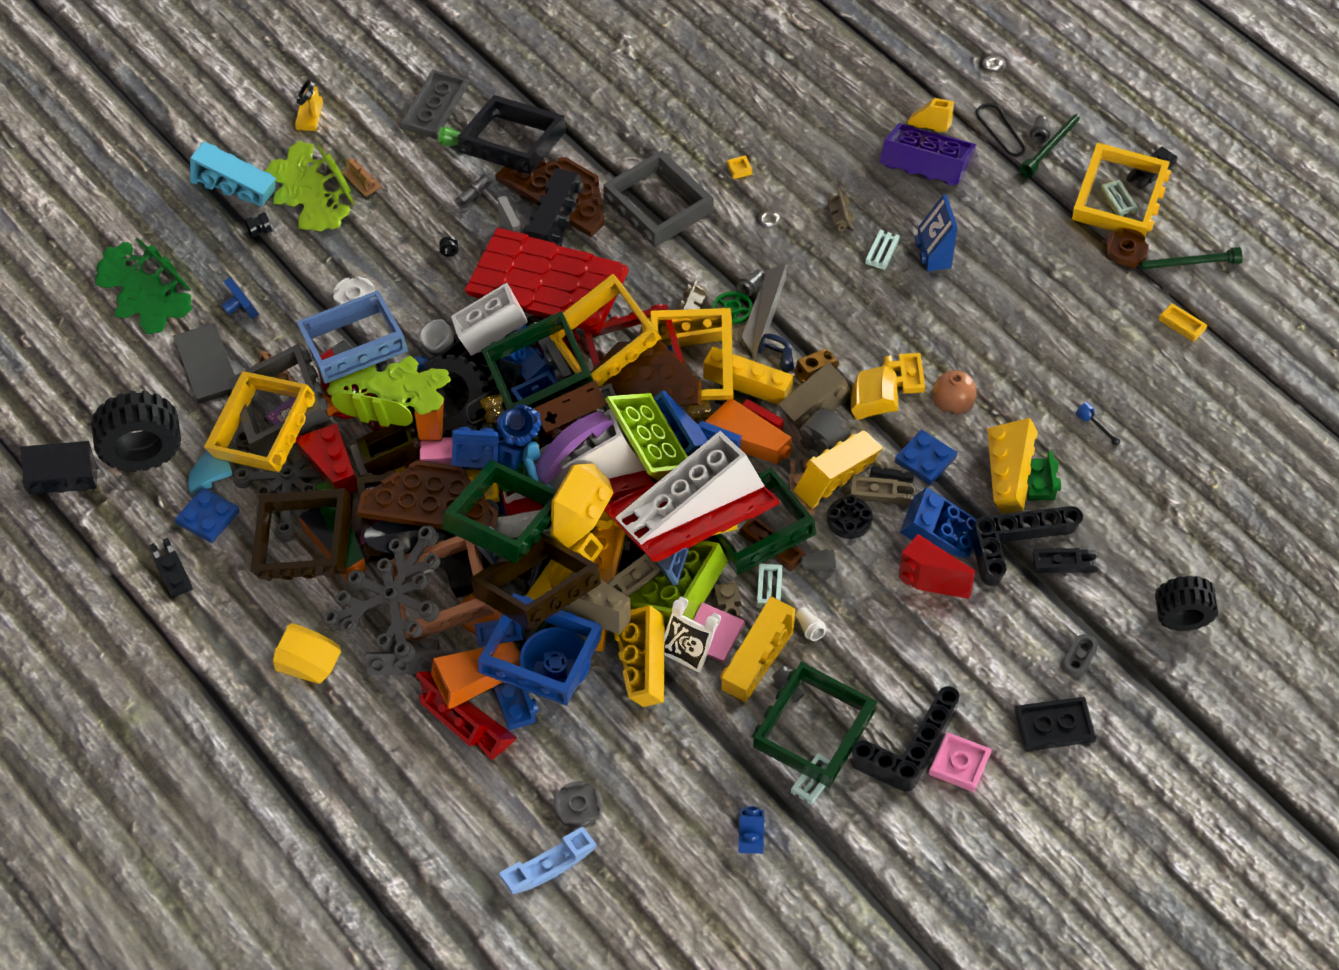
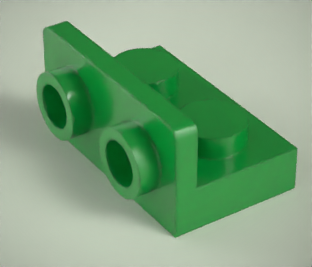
(1043, 480)

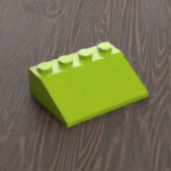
(648, 433)
(699, 574)

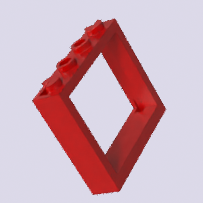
(618, 323)

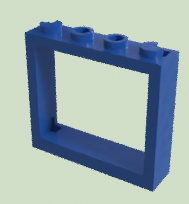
(533, 681)

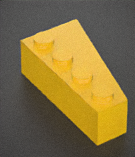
(1010, 460)
(836, 467)
(759, 649)
(643, 656)

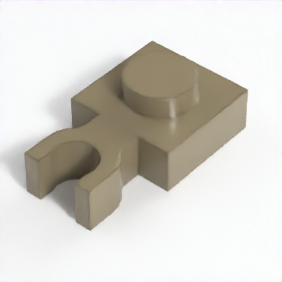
(728, 597)

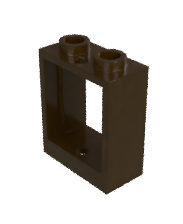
(383, 439)

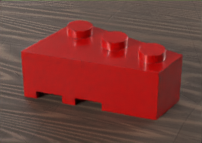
(328, 457)

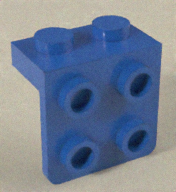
(474, 448)

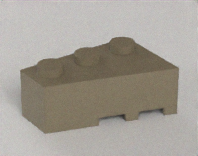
(822, 390)
(604, 606)

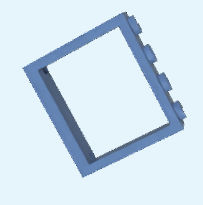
(360, 356)

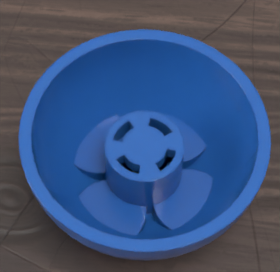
(552, 650)

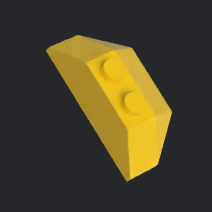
(579, 503)

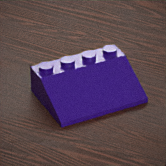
(927, 153)

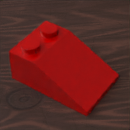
(934, 570)

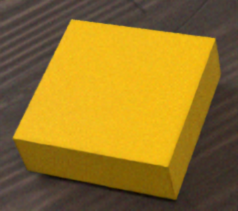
(739, 167)

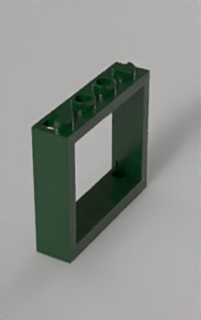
(526, 337)
(487, 538)
(778, 541)
(834, 688)

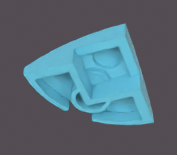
(206, 471)

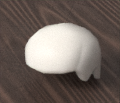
(437, 336)

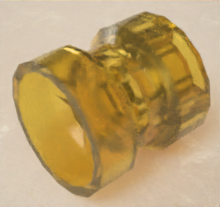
(492, 407)
(699, 411)

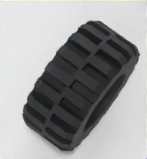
(464, 372)
(136, 412)

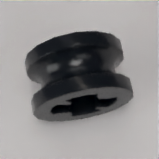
(448, 241)

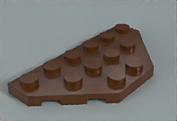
(588, 213)
(655, 372)
(422, 496)

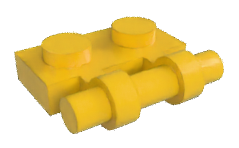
(911, 372)

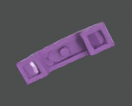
(567, 441)

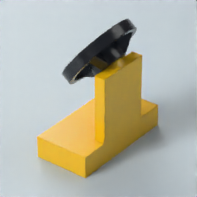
(309, 107)

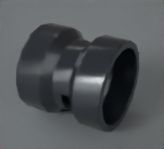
(258, 225)

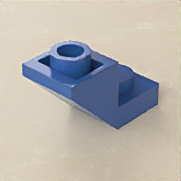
(751, 830)

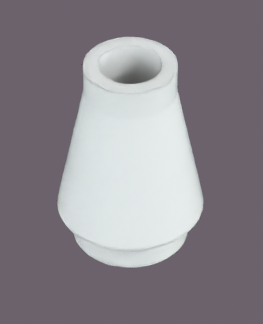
(810, 624)

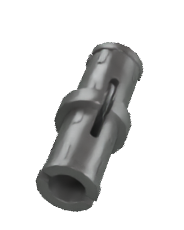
(474, 190)

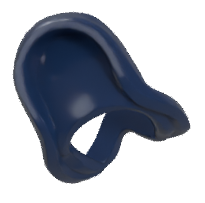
(786, 362)

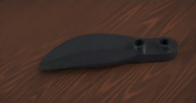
(381, 533)

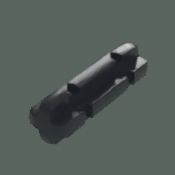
(877, 472)

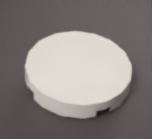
(350, 289)

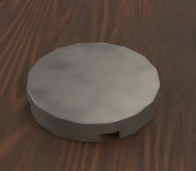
(578, 804)

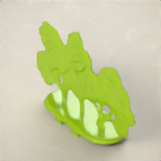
(305, 186)
(394, 383)

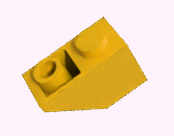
(933, 115)

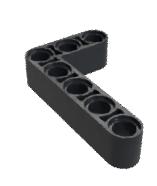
(1017, 531)
(918, 746)

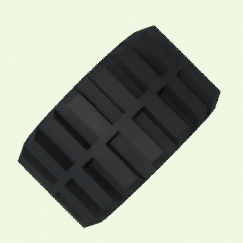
(1186, 603)

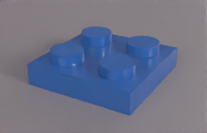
(925, 457)
(207, 515)

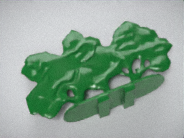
(143, 291)

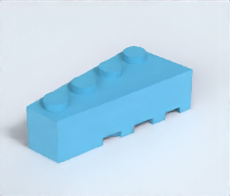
(230, 174)

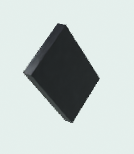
(1055, 724)

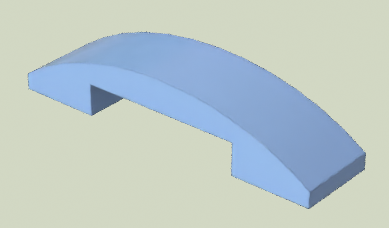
(550, 863)

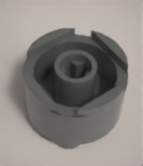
(822, 431)

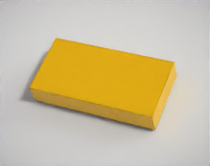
(1182, 322)

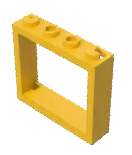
(1128, 158)
(590, 304)
(726, 315)
(230, 420)

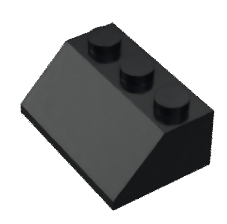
(59, 467)

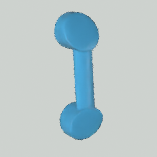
(530, 453)

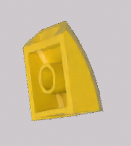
(874, 392)
(305, 654)

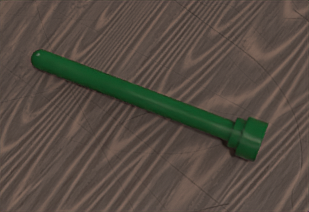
(1030, 166)
(1232, 256)

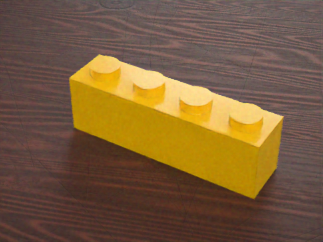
(691, 331)
(750, 377)

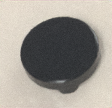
(849, 517)

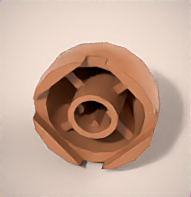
(954, 392)

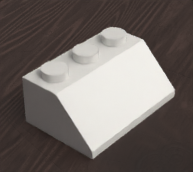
(488, 319)

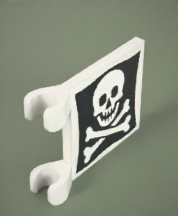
(688, 640)

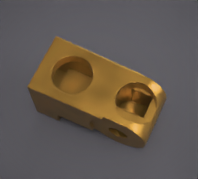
(812, 363)

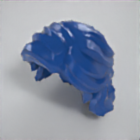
(519, 424)

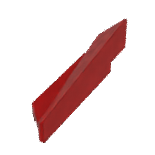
(465, 720)

